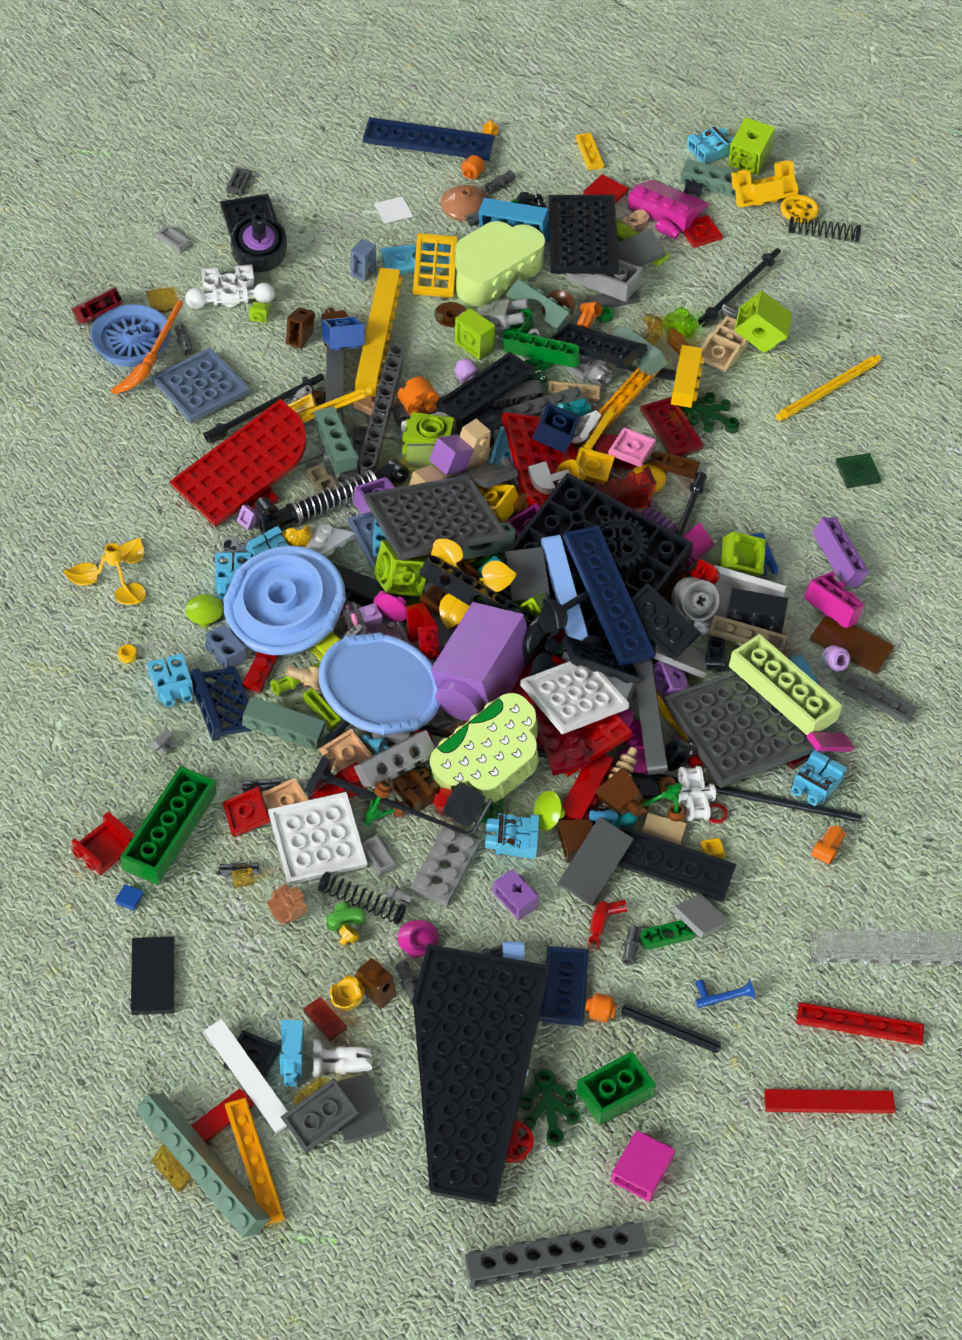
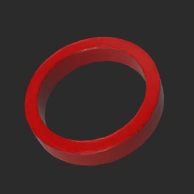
(723, 808)

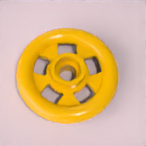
(799, 208)

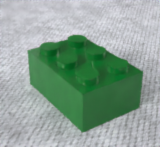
(615, 1088)

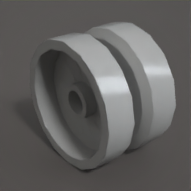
(695, 598)

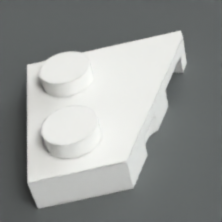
(585, 425)

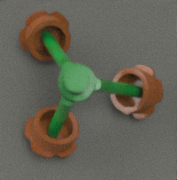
(382, 790)
(671, 791)

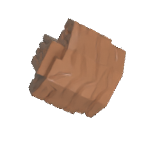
(287, 904)

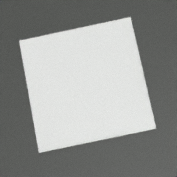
(393, 210)

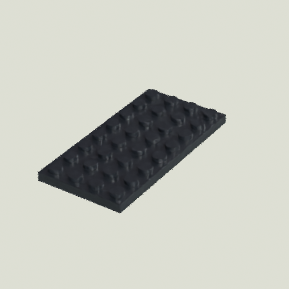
(583, 234)

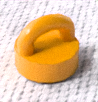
(490, 128)

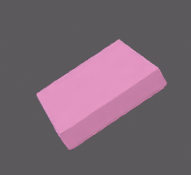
(632, 447)

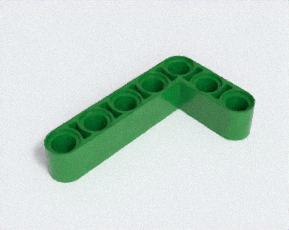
(520, 343)

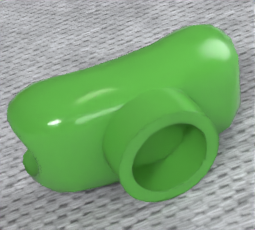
(345, 915)

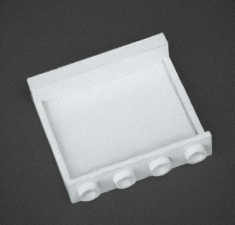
(733, 579)

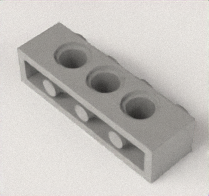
(368, 771)

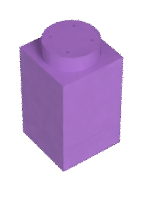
(480, 660)

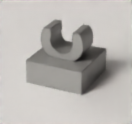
(161, 740)

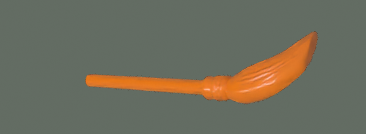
(143, 369)

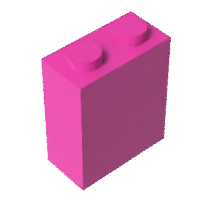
(642, 1165)

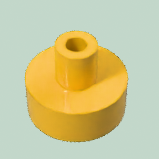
(348, 935)

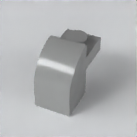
(542, 479)

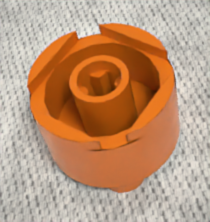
(418, 396)

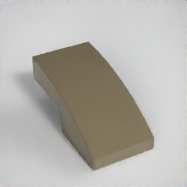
(320, 478)

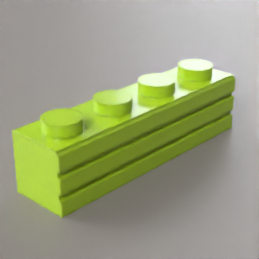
(321, 709)

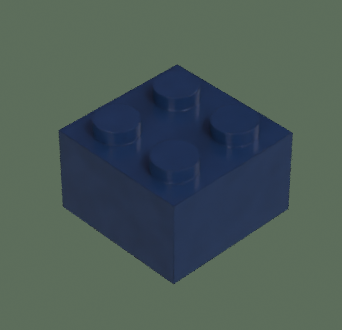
(556, 427)

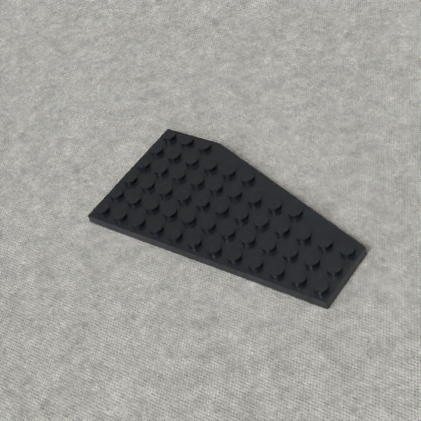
(473, 1052)

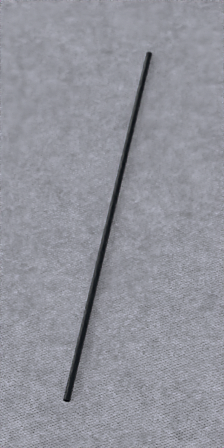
(724, 790)

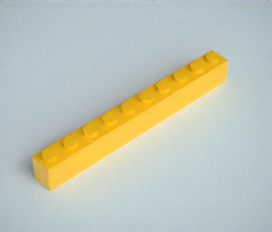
(378, 329)

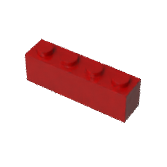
(582, 794)

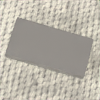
(173, 239)
(378, 856)

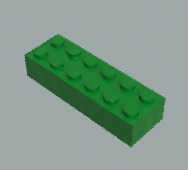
(168, 825)

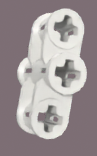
(695, 793)

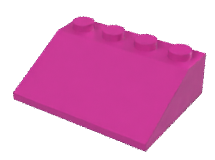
(666, 202)

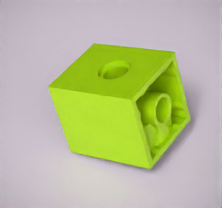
(751, 146)
(763, 321)
(426, 429)
(397, 575)

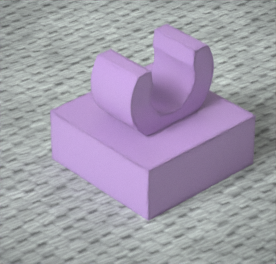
(247, 517)

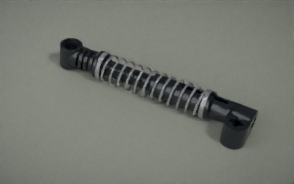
(297, 511)

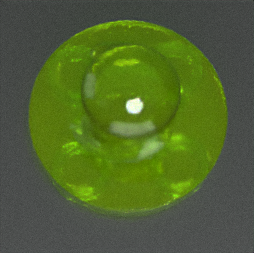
(681, 321)

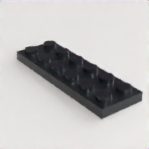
(601, 345)
(485, 387)
(677, 865)

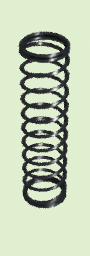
(792, 229)
(323, 885)

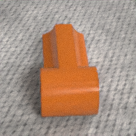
(588, 312)
(827, 848)

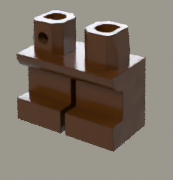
(414, 789)

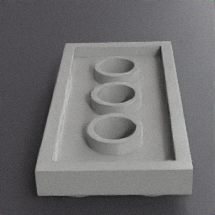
(451, 876)

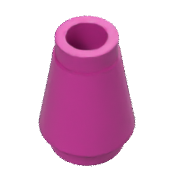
(667, 228)

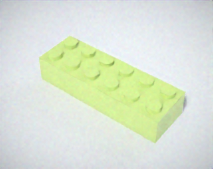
(785, 685)

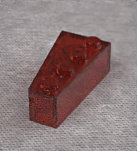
(633, 491)

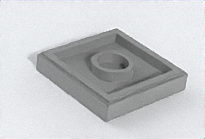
(700, 915)

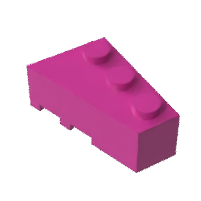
(834, 600)

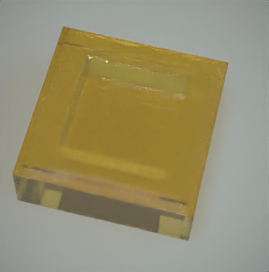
(242, 878)

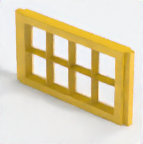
(434, 291)

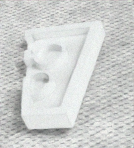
(329, 538)

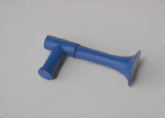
(706, 1000)

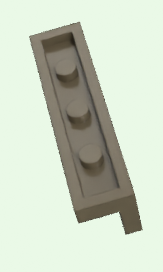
(742, 632)

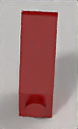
(347, 774)

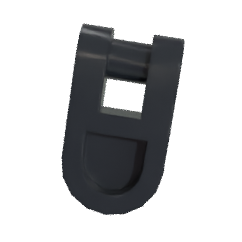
(529, 199)

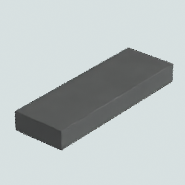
(612, 302)

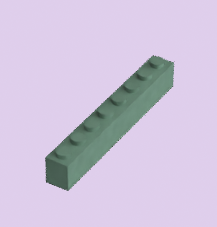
(203, 1164)

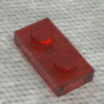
(325, 1019)

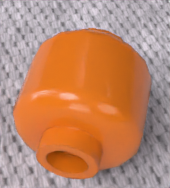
(473, 167)
(601, 1007)

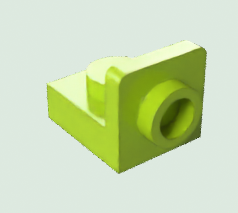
(259, 312)

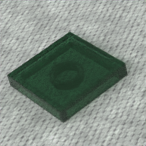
(858, 470)

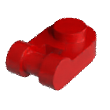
(705, 572)

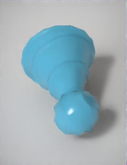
(377, 744)

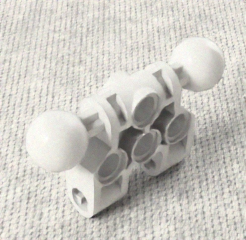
(229, 288)

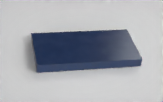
(566, 986)

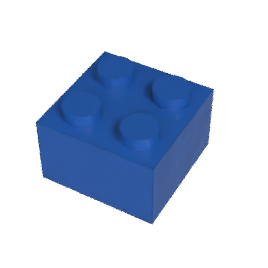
(343, 332)

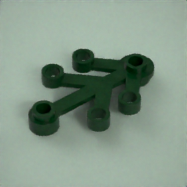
(731, 424)
(549, 1105)

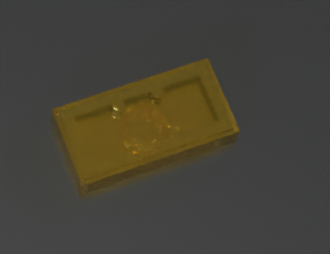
(171, 1169)

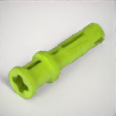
(286, 683)

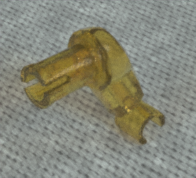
(655, 328)

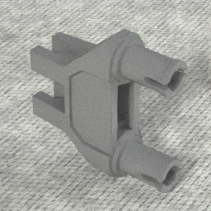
(502, 313)

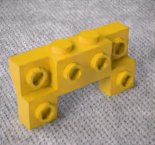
(765, 189)

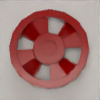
(526, 1141)

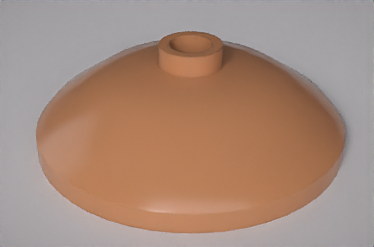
(462, 201)

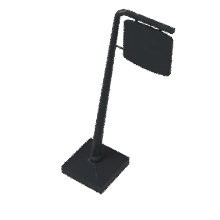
(462, 805)

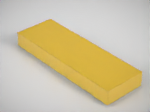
(589, 151)
(596, 432)

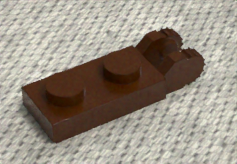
(674, 464)

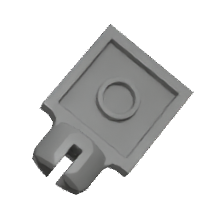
(592, 369)

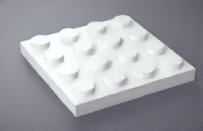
(573, 696)
(317, 838)

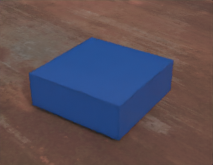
(129, 897)

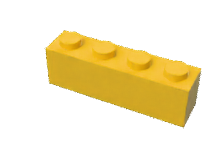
(686, 376)

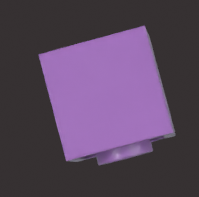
(451, 454)

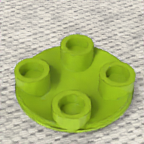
(204, 609)
(549, 809)

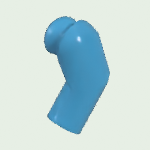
(609, 815)

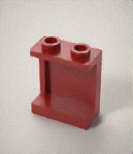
(422, 628)
(103, 845)

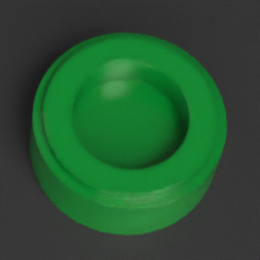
(607, 314)

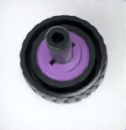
(259, 242)

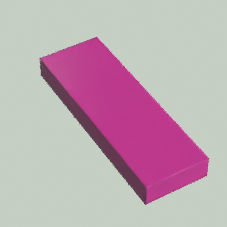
(830, 741)

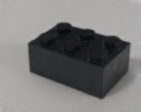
(757, 609)

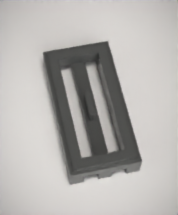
(236, 189)

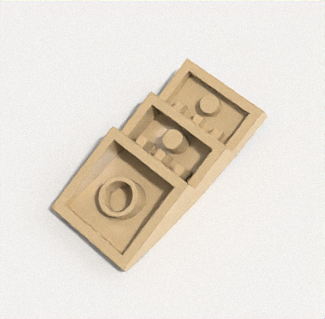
(723, 345)

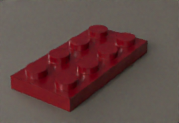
(672, 427)
(563, 751)

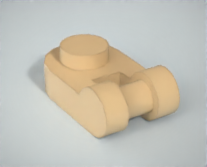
(636, 220)

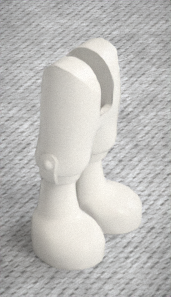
(346, 1059)

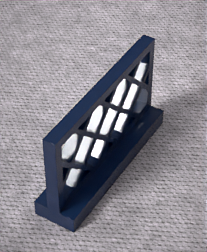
(203, 690)

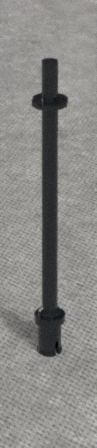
(712, 312)
(221, 429)
(696, 489)

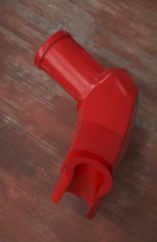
(600, 916)

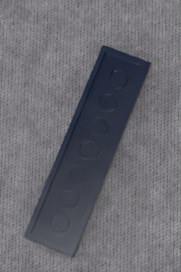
(428, 138)
(609, 596)

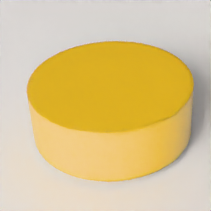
(127, 653)

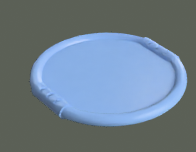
(284, 600)
(379, 683)

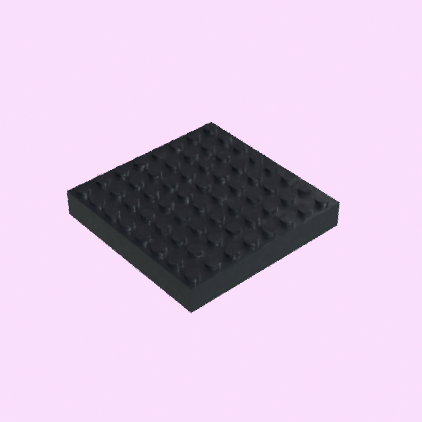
(580, 506)

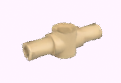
(308, 676)

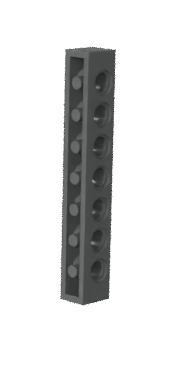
(525, 1268)

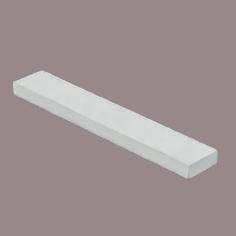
(247, 1074)

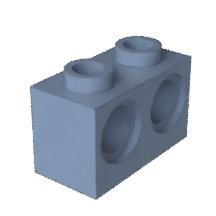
(363, 260)
(225, 647)

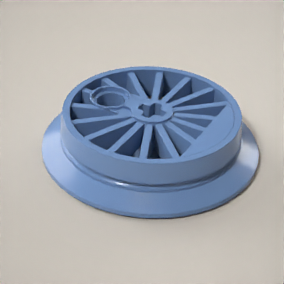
(135, 337)

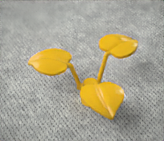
(114, 554)
(495, 573)

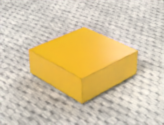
(713, 847)

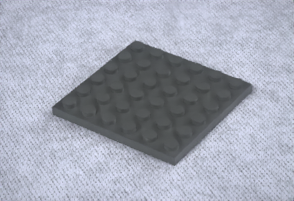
(432, 511)
(736, 728)

